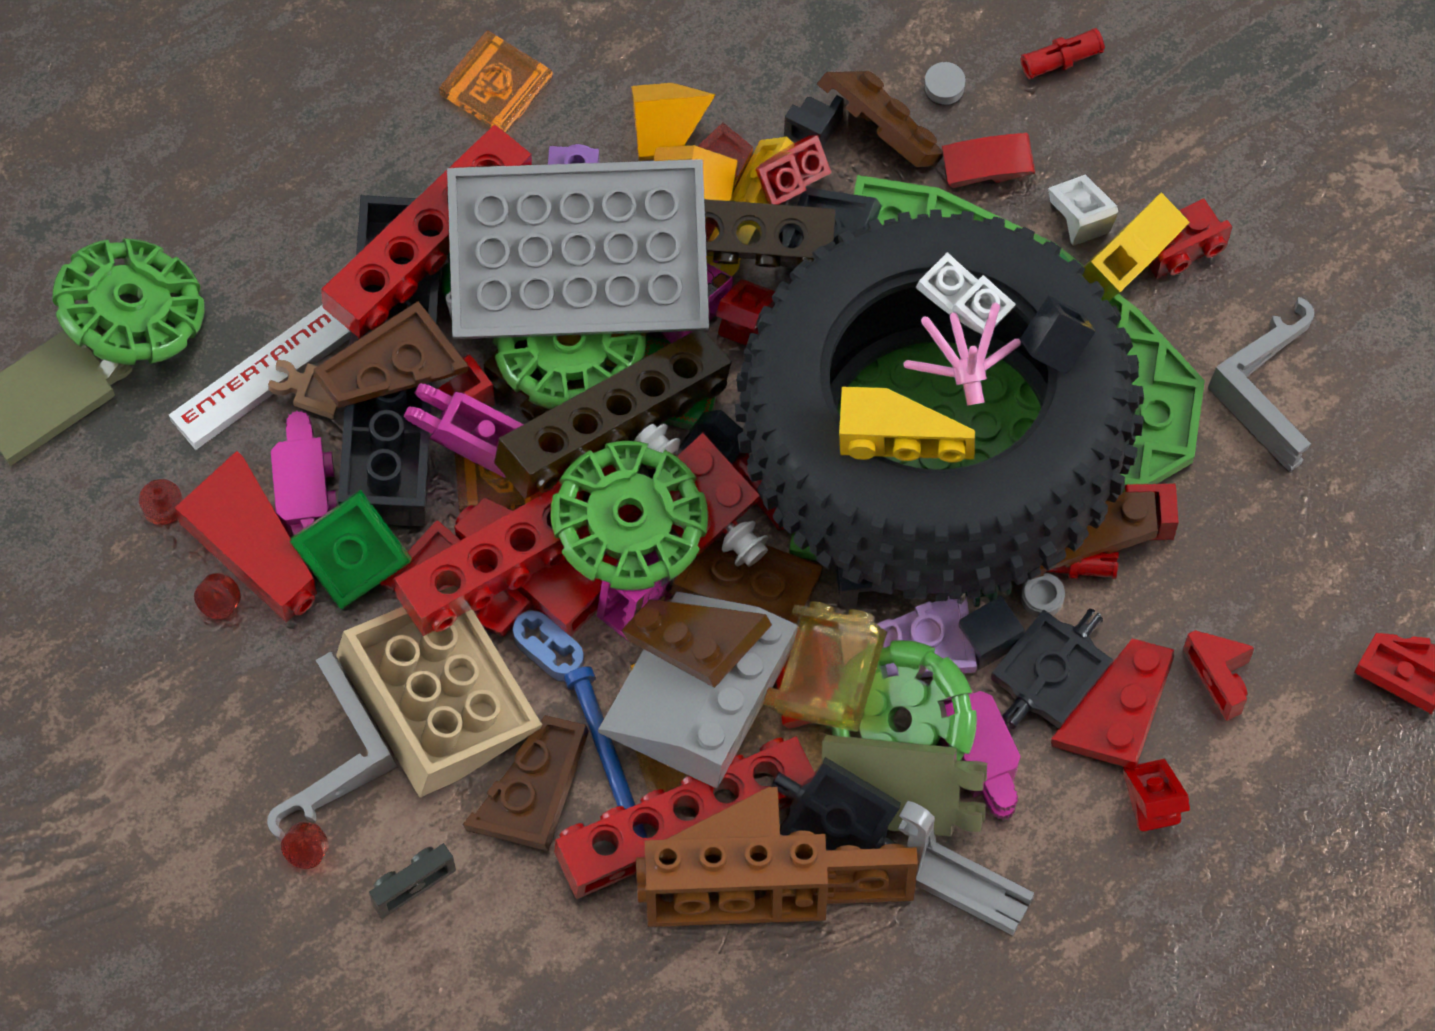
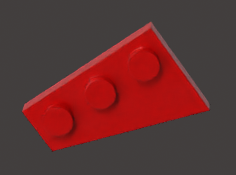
(496, 616)
(1119, 708)

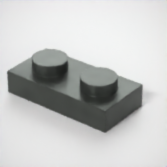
(398, 888)

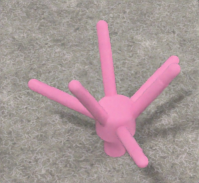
(972, 363)

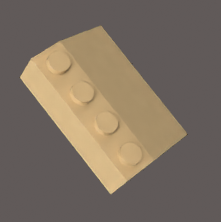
(436, 696)

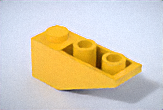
(1135, 246)
(895, 426)

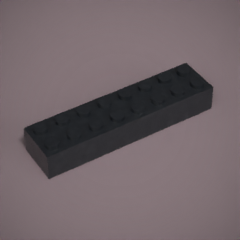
(380, 447)

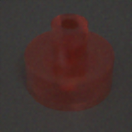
(158, 501)
(217, 596)
(304, 845)

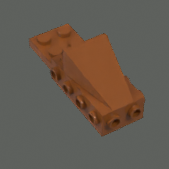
(745, 853)

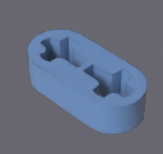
(554, 638)

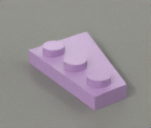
(936, 626)

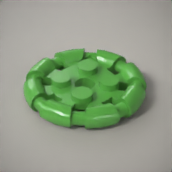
(123, 320)
(564, 363)
(624, 539)
(921, 699)

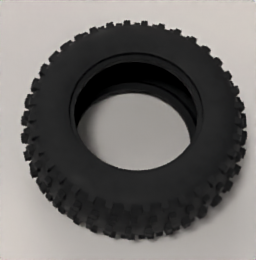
(934, 525)

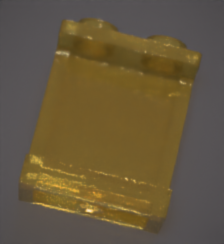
(829, 667)

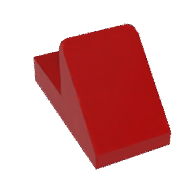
(741, 310)
(1214, 661)
(1155, 795)

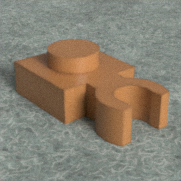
(308, 390)

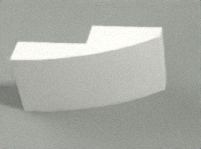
(960, 292)

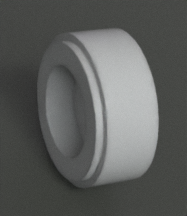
(944, 83)
(1043, 593)

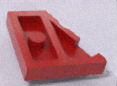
(1401, 668)

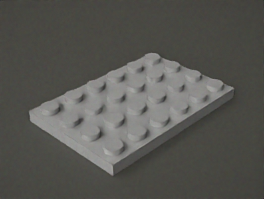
(577, 249)

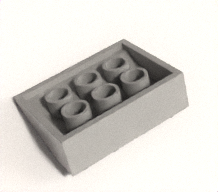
(685, 719)

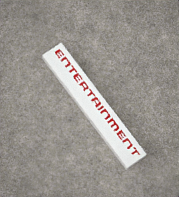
(248, 382)

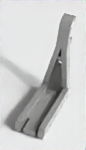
(1248, 403)
(352, 773)
(960, 879)

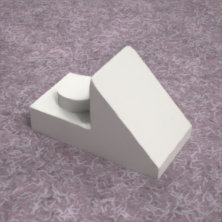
(1086, 208)

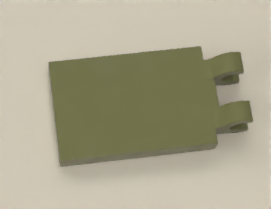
(51, 392)
(915, 774)

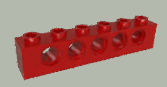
(403, 237)
(491, 545)
(590, 871)

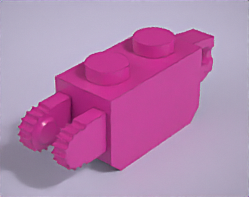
(463, 426)
(301, 475)
(996, 747)

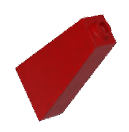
(245, 534)
(555, 592)

